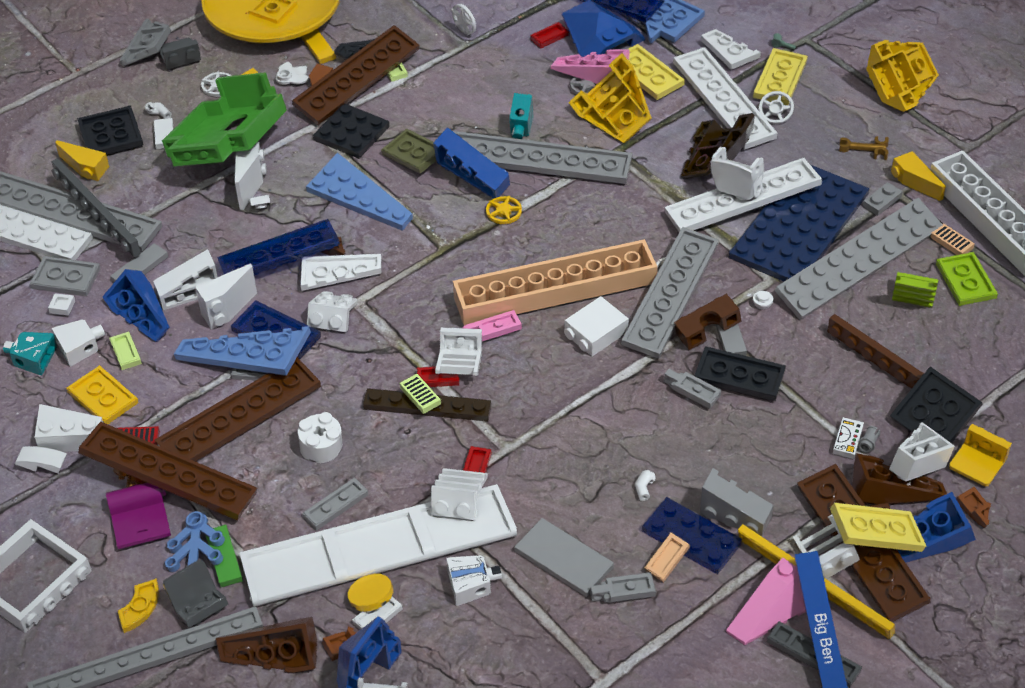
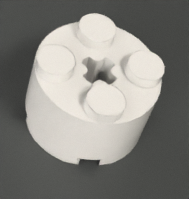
(320, 437)

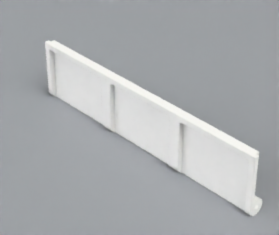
(371, 547)

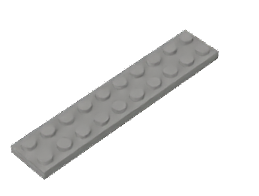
(552, 158)
(64, 209)
(858, 259)

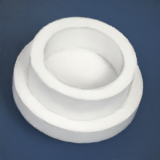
(763, 299)

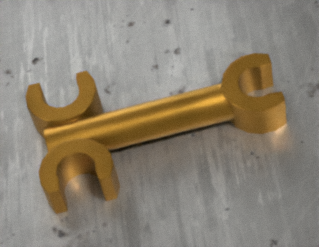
(878, 147)

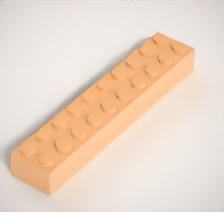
(555, 281)

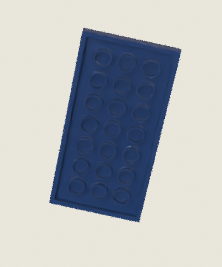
(799, 227)

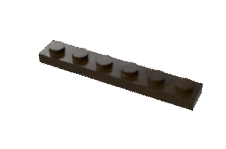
(449, 408)

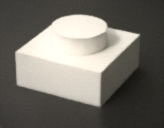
(260, 202)
(61, 304)

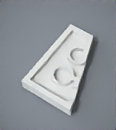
(727, 50)

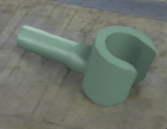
(777, 42)

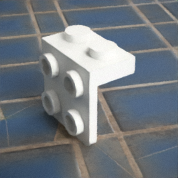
(330, 311)

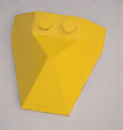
(900, 72)
(615, 102)

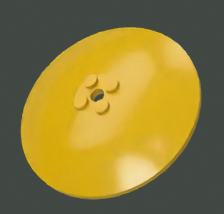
(268, 19)

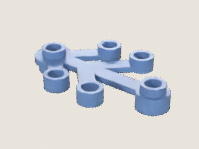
(195, 524)

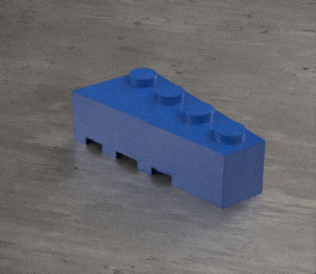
(470, 164)

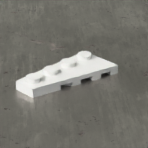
(329, 270)

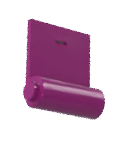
(138, 514)

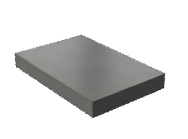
(65, 276)

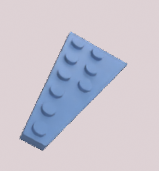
(352, 189)
(249, 351)

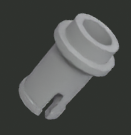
(867, 442)

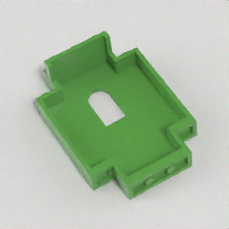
(201, 134)

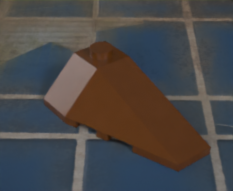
(880, 485)
(277, 646)

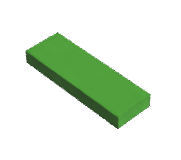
(228, 570)

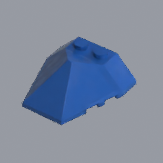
(598, 29)
(369, 645)

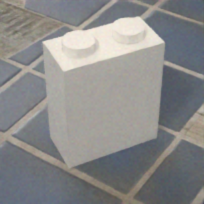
(596, 326)

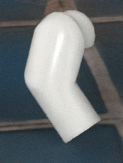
(158, 109)
(642, 482)

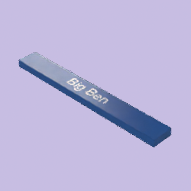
(820, 620)

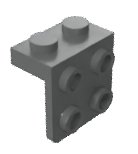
(180, 52)
(194, 594)

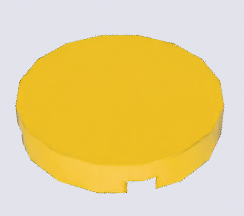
(370, 592)

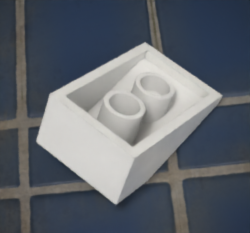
(249, 173)
(226, 295)

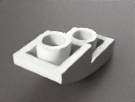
(32, 457)

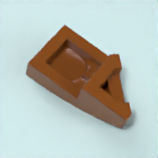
(319, 72)
(975, 506)
(333, 642)

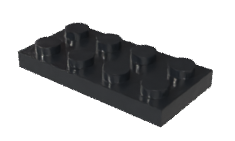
(740, 373)

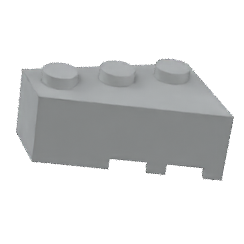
(733, 506)

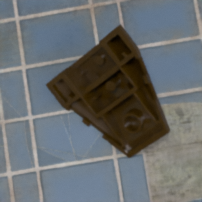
(710, 138)

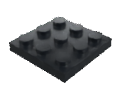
(111, 130)
(351, 130)
(938, 405)

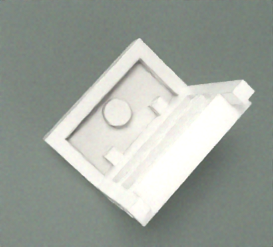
(459, 351)
(457, 493)
(836, 558)

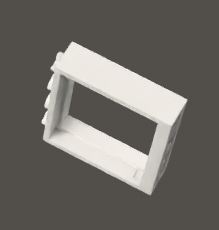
(61, 587)

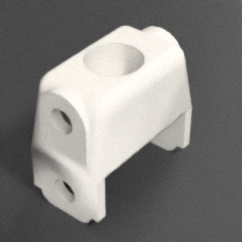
(736, 177)

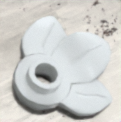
(289, 74)

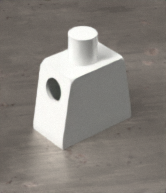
(77, 340)

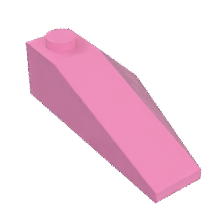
(591, 67)
(774, 600)

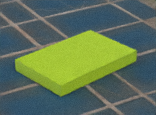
(966, 278)

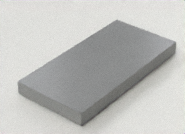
(564, 557)

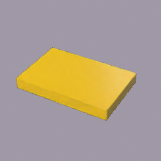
(102, 395)

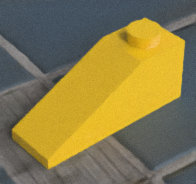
(85, 161)
(916, 175)

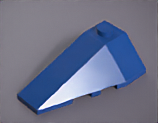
(137, 303)
(942, 528)

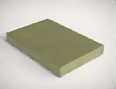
(411, 151)

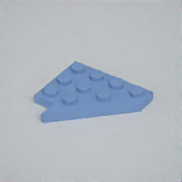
(673, 20)

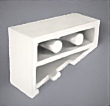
(179, 284)
(63, 428)
(921, 454)

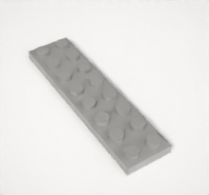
(670, 292)

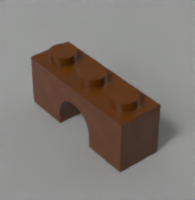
(719, 311)

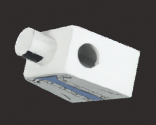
(470, 578)

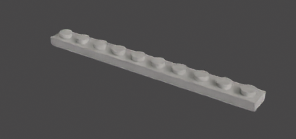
(150, 653)

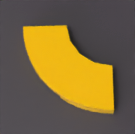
(140, 606)

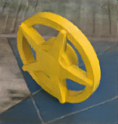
(504, 210)

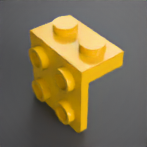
(980, 455)

